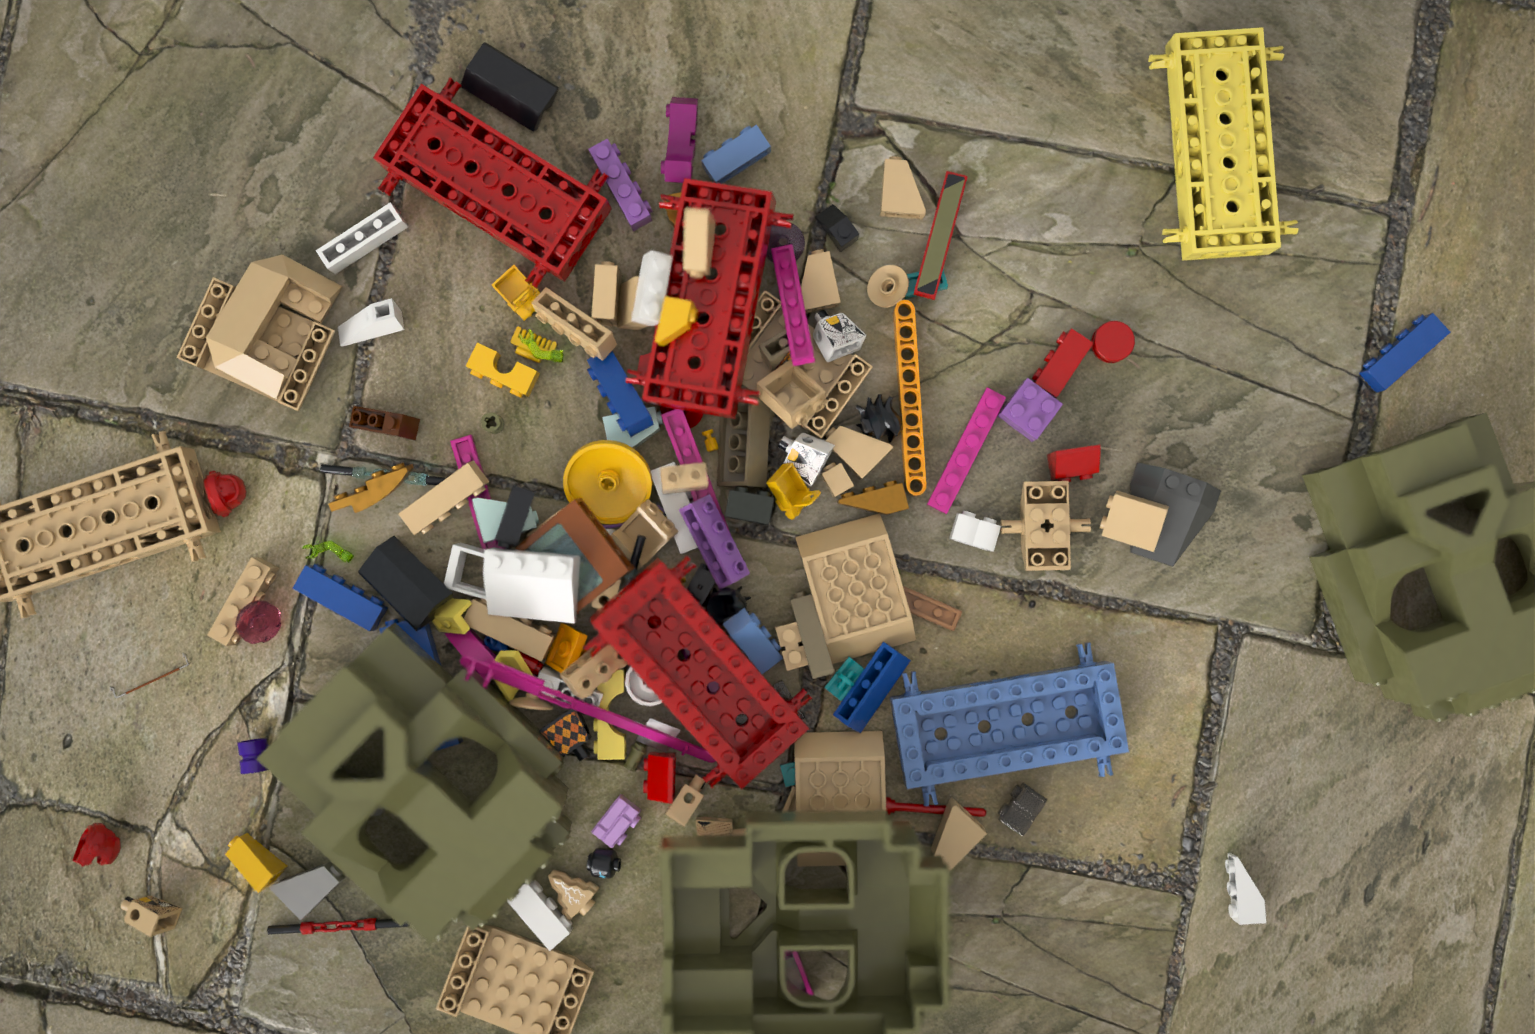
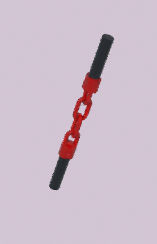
(309, 927)

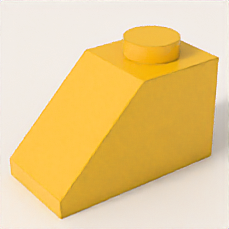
(675, 319)

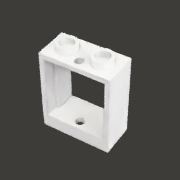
(455, 570)

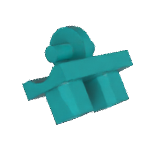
(844, 678)

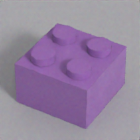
(1030, 409)

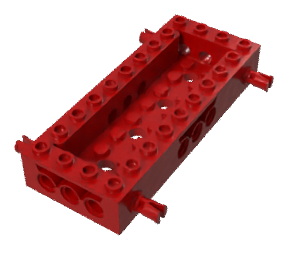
(478, 196)
(728, 300)
(682, 684)

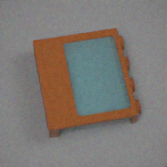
(580, 533)

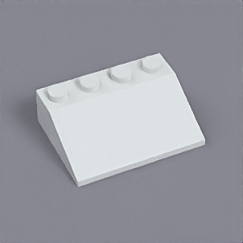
(531, 584)

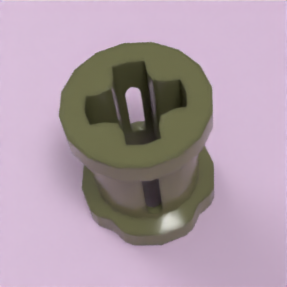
(491, 429)

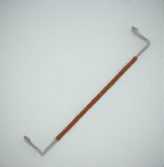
(111, 688)

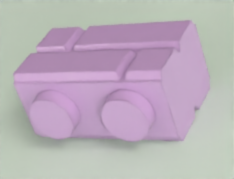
(616, 821)

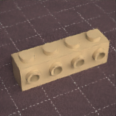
(574, 323)
(443, 498)
(249, 588)
(512, 631)
(590, 671)

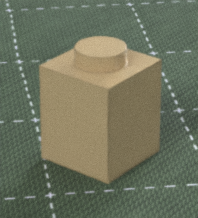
(836, 479)

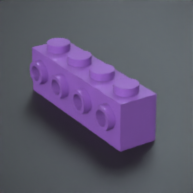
(624, 191)
(714, 541)

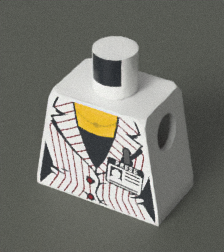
(836, 335)
(807, 455)

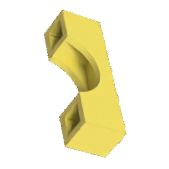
(610, 741)

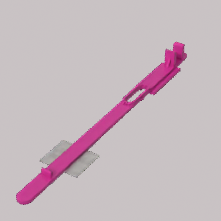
(652, 734)

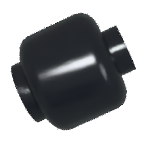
(603, 863)

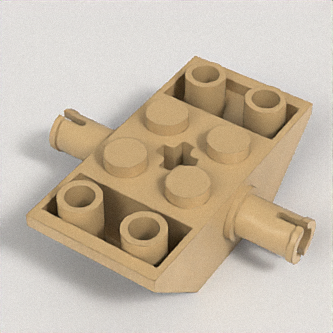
(1048, 503)

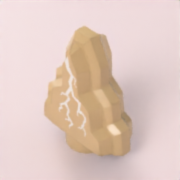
(573, 893)

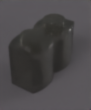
(1022, 808)

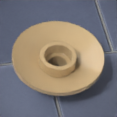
(881, 282)
(531, 702)

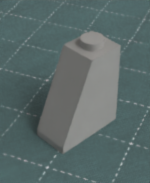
(307, 889)

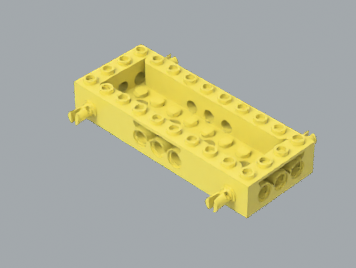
(1203, 142)

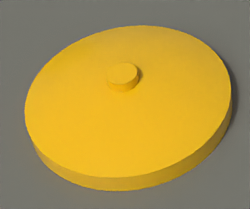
(608, 479)

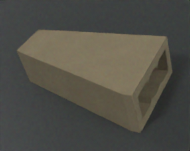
(811, 635)

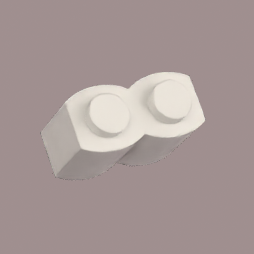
(975, 532)

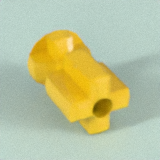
(710, 442)

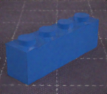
(1404, 352)
(621, 395)
(340, 597)
(871, 687)

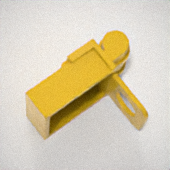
(516, 292)
(790, 490)

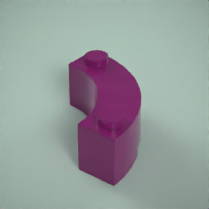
(680, 146)

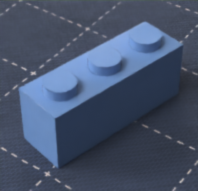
(736, 155)
(754, 640)

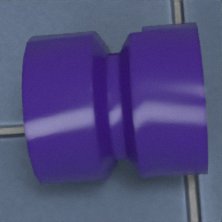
(250, 751)

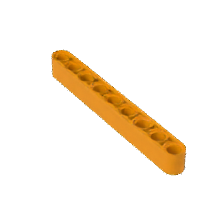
(909, 387)

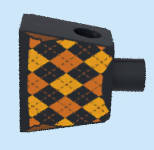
(568, 734)

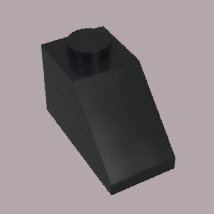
(838, 227)

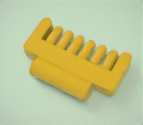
(523, 350)

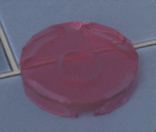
(258, 622)

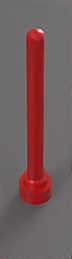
(892, 806)

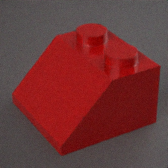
(1074, 463)
(661, 776)

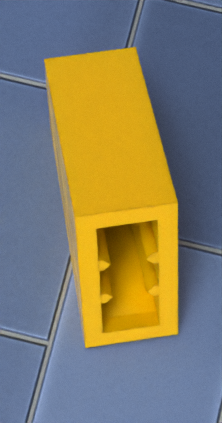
(255, 862)

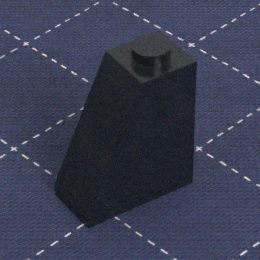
(514, 517)

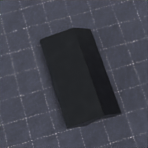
(508, 86)
(405, 582)

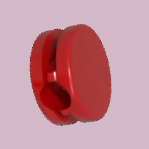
(1113, 341)

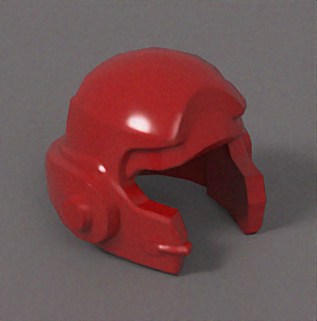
(224, 492)
(99, 843)

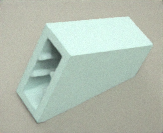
(614, 432)
(489, 516)

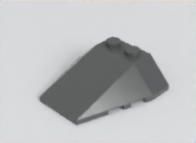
(1189, 503)

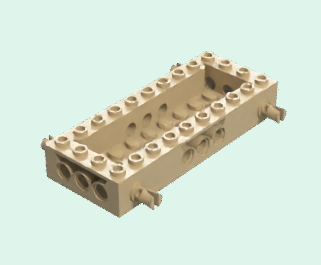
(96, 545)

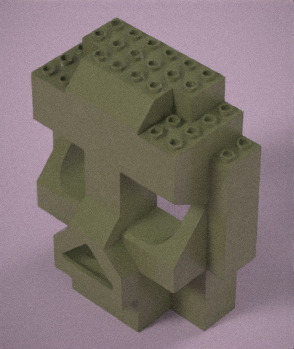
(1380, 532)
(475, 848)
(886, 919)

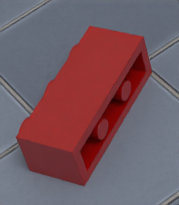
(1062, 362)

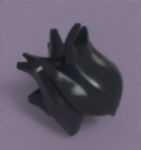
(880, 419)
(725, 604)

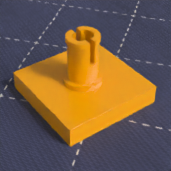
(566, 648)

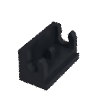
(701, 584)

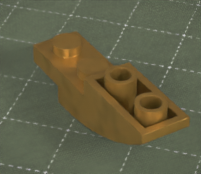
(375, 489)

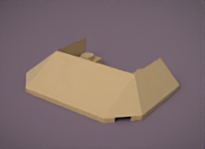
(249, 310)

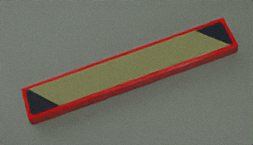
(940, 235)

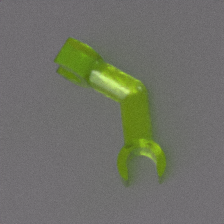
(554, 355)
(341, 553)

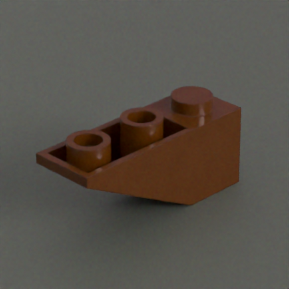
(384, 422)

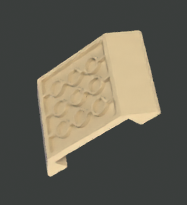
(286, 332)
(838, 377)
(856, 588)
(838, 775)
(515, 983)

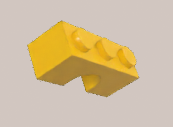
(484, 363)

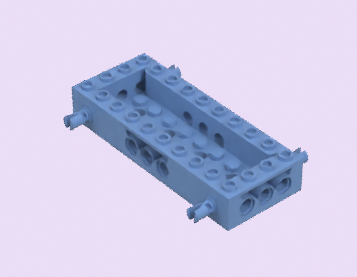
(1009, 744)

